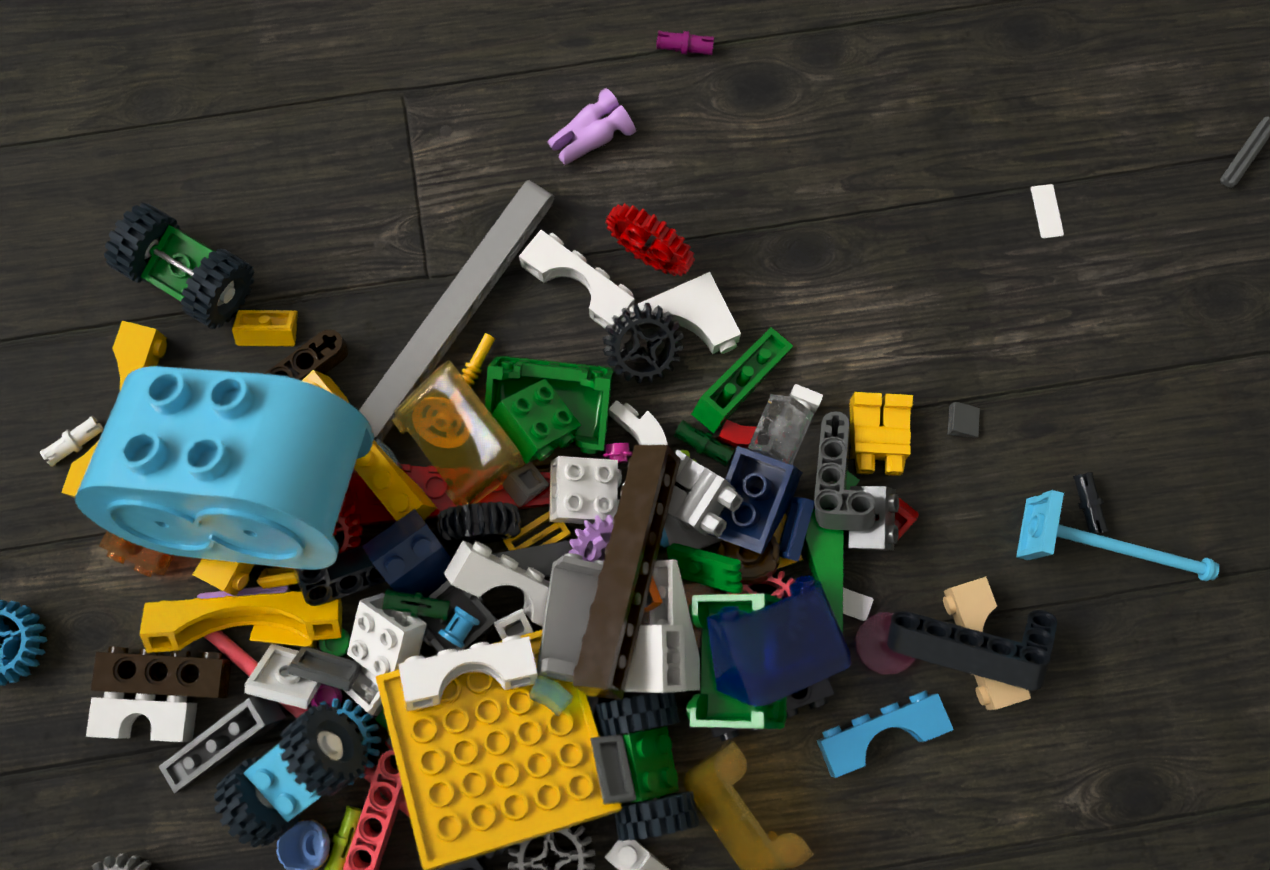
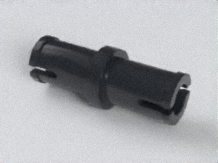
(1090, 503)

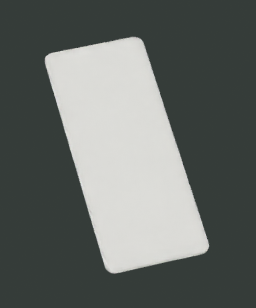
(1047, 211)

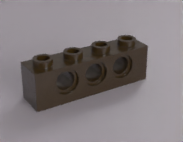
(112, 676)

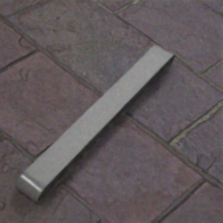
(456, 306)

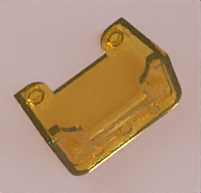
(458, 435)
(732, 820)

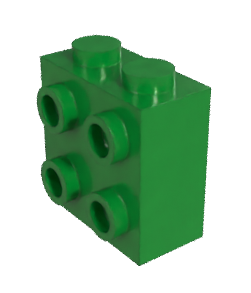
(537, 421)

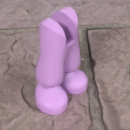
(589, 130)

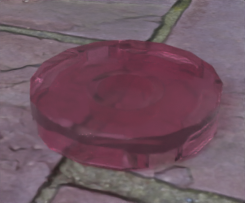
(873, 648)

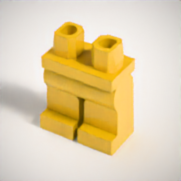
(880, 431)

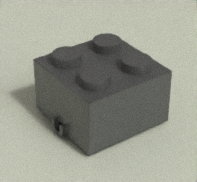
(467, 602)

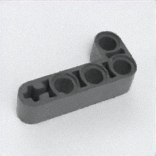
(835, 469)

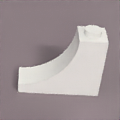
(701, 310)

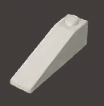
(676, 612)

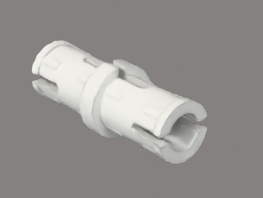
(71, 441)

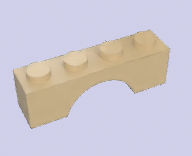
(970, 607)

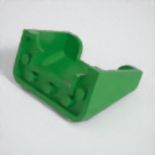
(580, 386)
(712, 706)

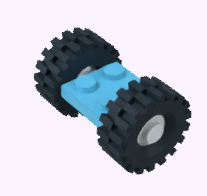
(270, 791)

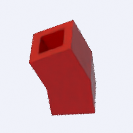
(736, 434)

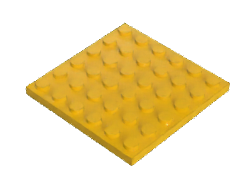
(491, 765)

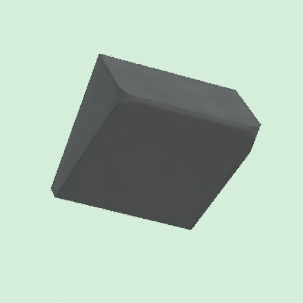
(963, 420)
(525, 484)

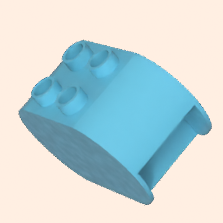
(225, 466)

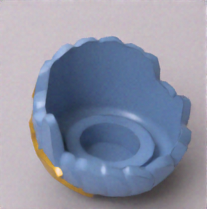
(304, 846)

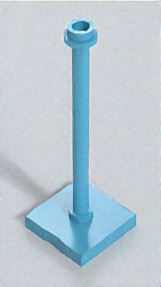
(1042, 527)

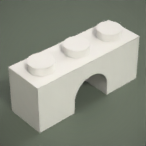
(115, 715)

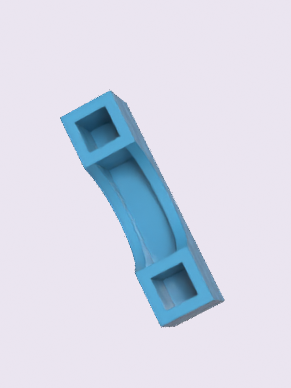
(847, 748)

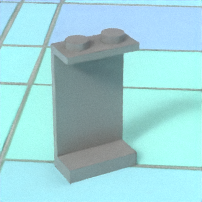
(567, 614)

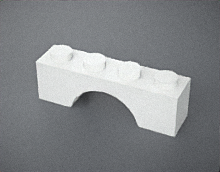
(549, 259)
(478, 571)
(507, 662)

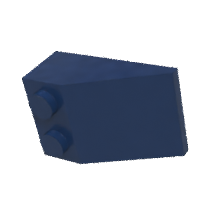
(766, 494)
(409, 556)

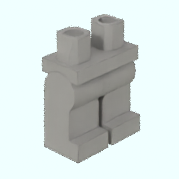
(705, 499)

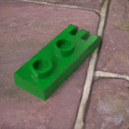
(707, 567)

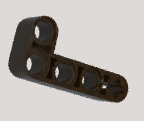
(292, 364)

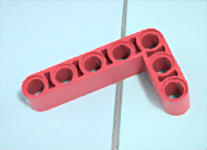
(381, 809)

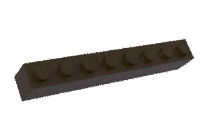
(626, 572)

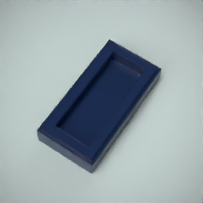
(795, 528)

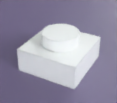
(806, 397)

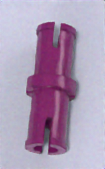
(685, 42)

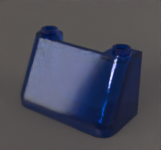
(777, 647)

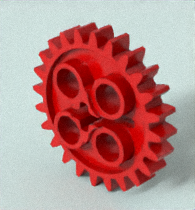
(633, 230)

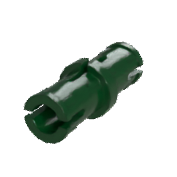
(704, 443)
(394, 601)

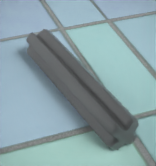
(1247, 154)

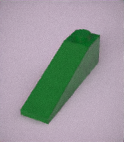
(740, 380)
(825, 559)

